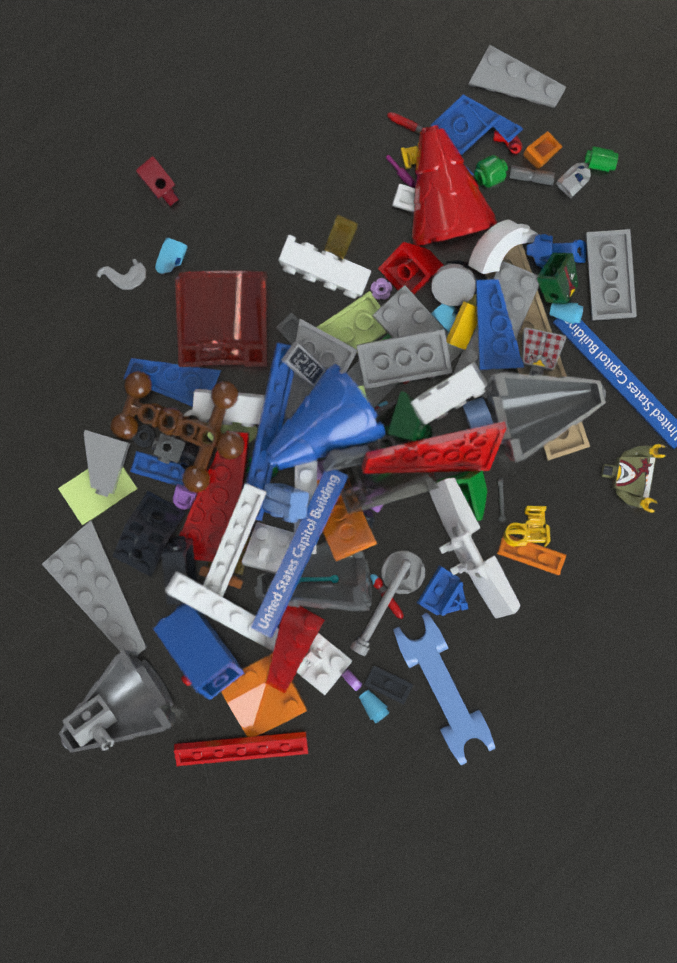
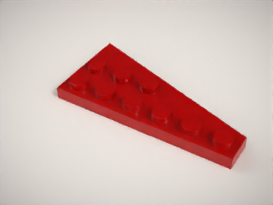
(451, 452)

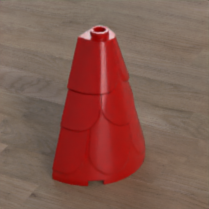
(445, 192)

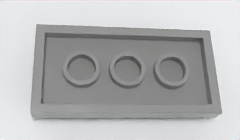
(610, 274)
(406, 316)
(404, 358)

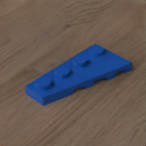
(495, 334)
(173, 380)

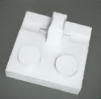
(267, 547)
(323, 664)

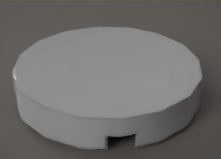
(453, 285)
(414, 575)

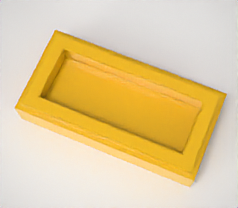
(463, 326)

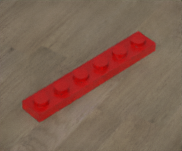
(241, 748)

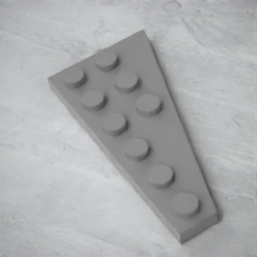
(326, 351)
(92, 583)

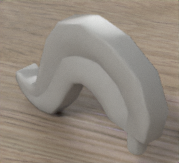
(128, 281)

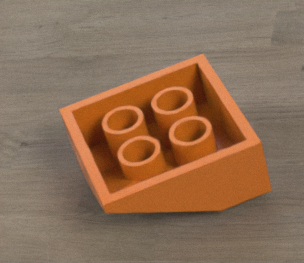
(259, 705)

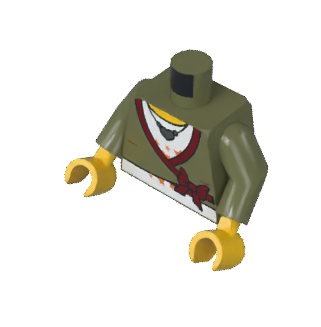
(634, 475)

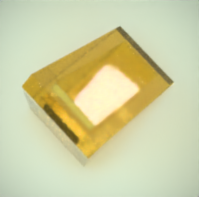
(341, 236)

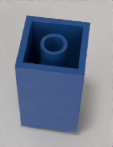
(198, 650)

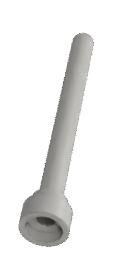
(361, 644)

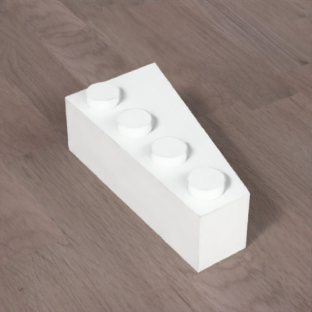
(324, 268)

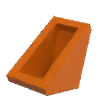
(542, 150)

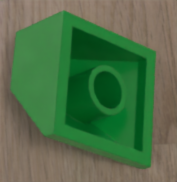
(474, 490)

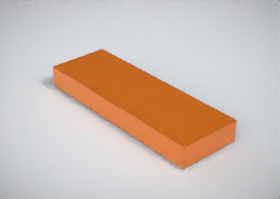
(533, 555)

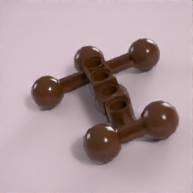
(229, 444)

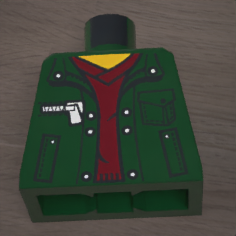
(558, 278)

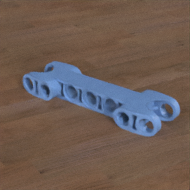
(461, 724)

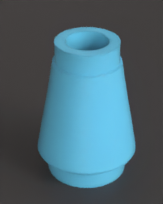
(568, 312)
(374, 706)

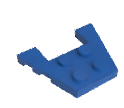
(469, 120)

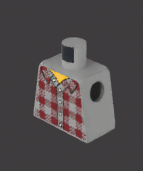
(540, 350)

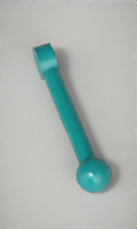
(334, 579)

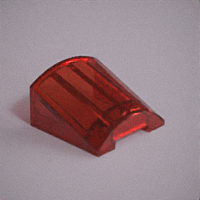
(222, 318)

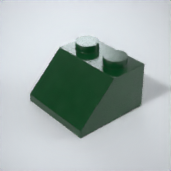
(406, 422)

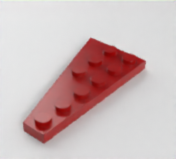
(216, 504)

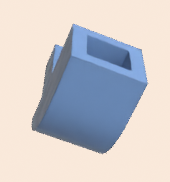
(477, 413)

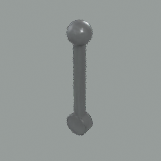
(502, 519)

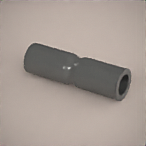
(528, 174)

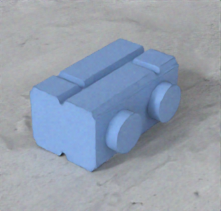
(285, 501)

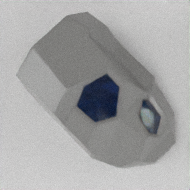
(574, 179)

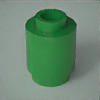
(601, 159)

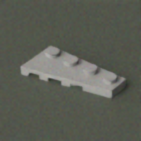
(509, 76)

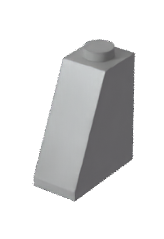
(104, 461)

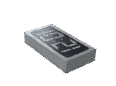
(303, 364)

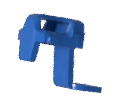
(543, 248)

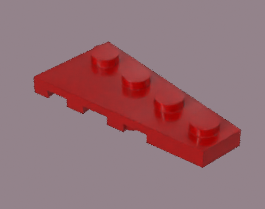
(295, 636)

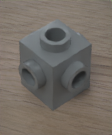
(176, 448)

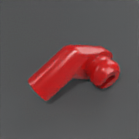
(514, 146)

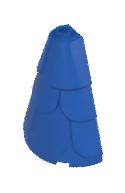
(327, 420)

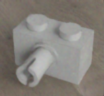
(91, 722)

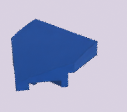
(443, 593)

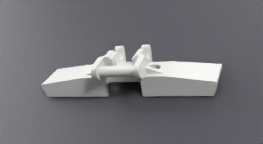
(460, 525)

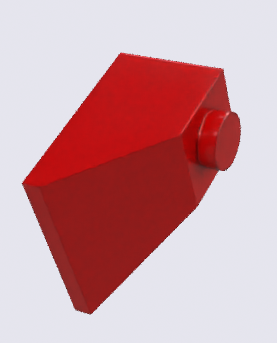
(410, 267)

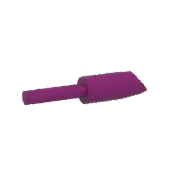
(403, 174)

